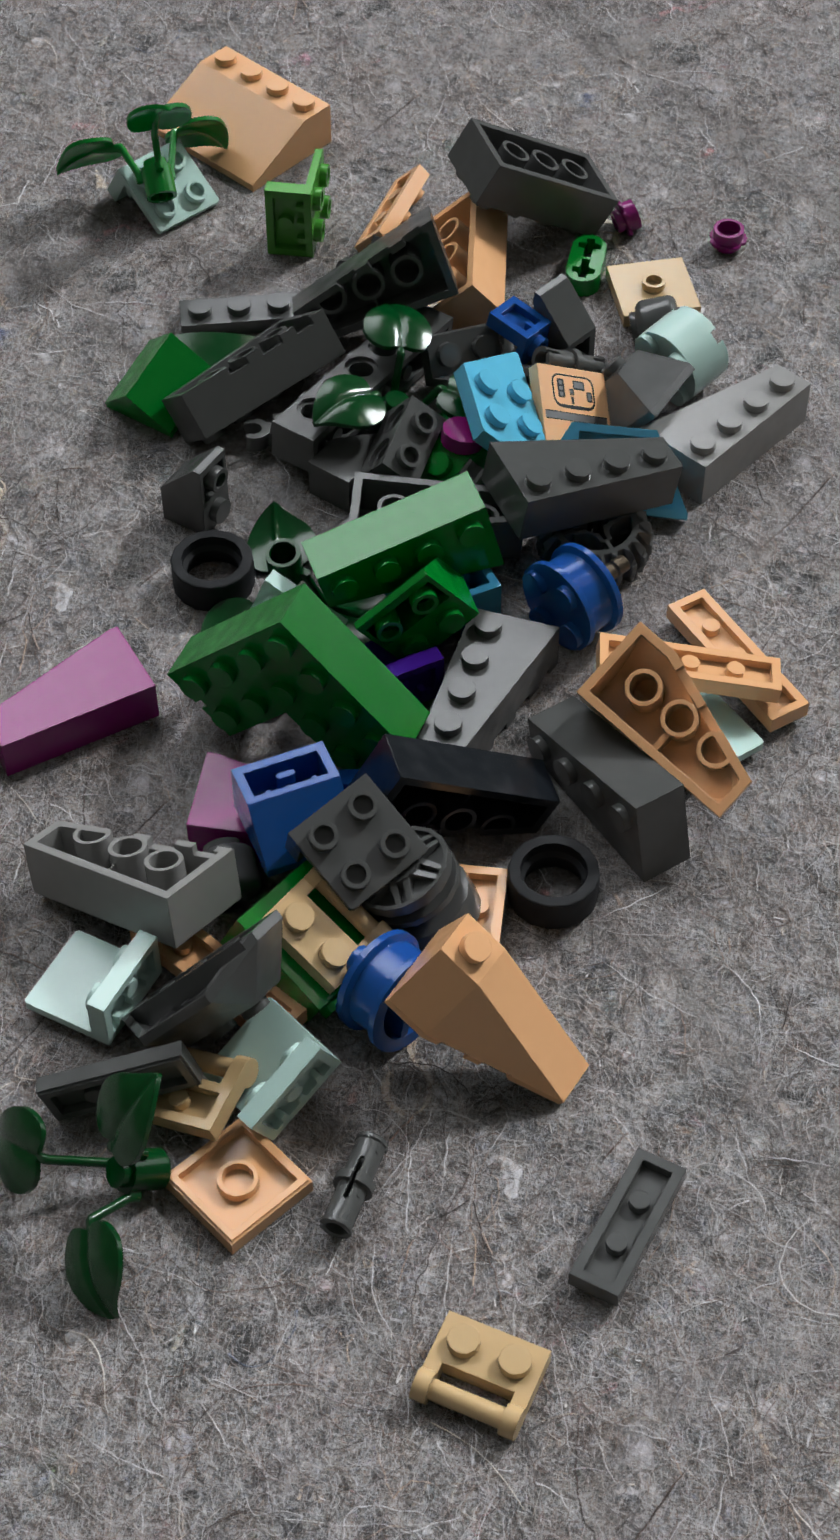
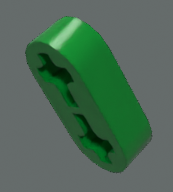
(590, 266)

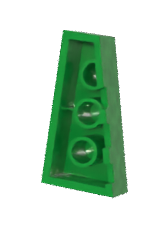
(399, 539)

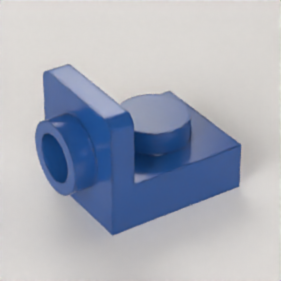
(520, 326)

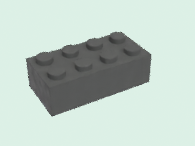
(531, 178)

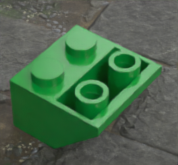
(420, 611)

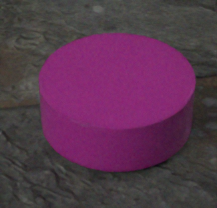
(458, 437)

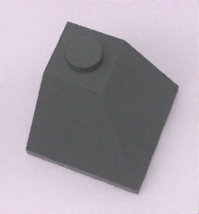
(641, 386)

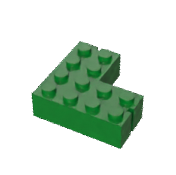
(302, 663)

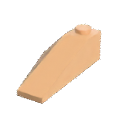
(659, 709)
(482, 1004)

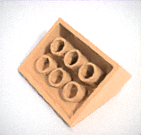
(265, 115)

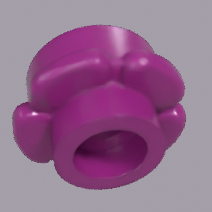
(626, 217)
(728, 236)

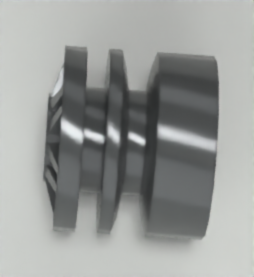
(427, 893)

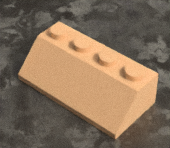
(477, 253)

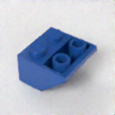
(281, 794)

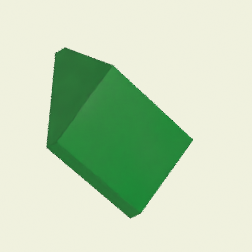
(155, 374)

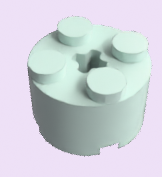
(687, 337)

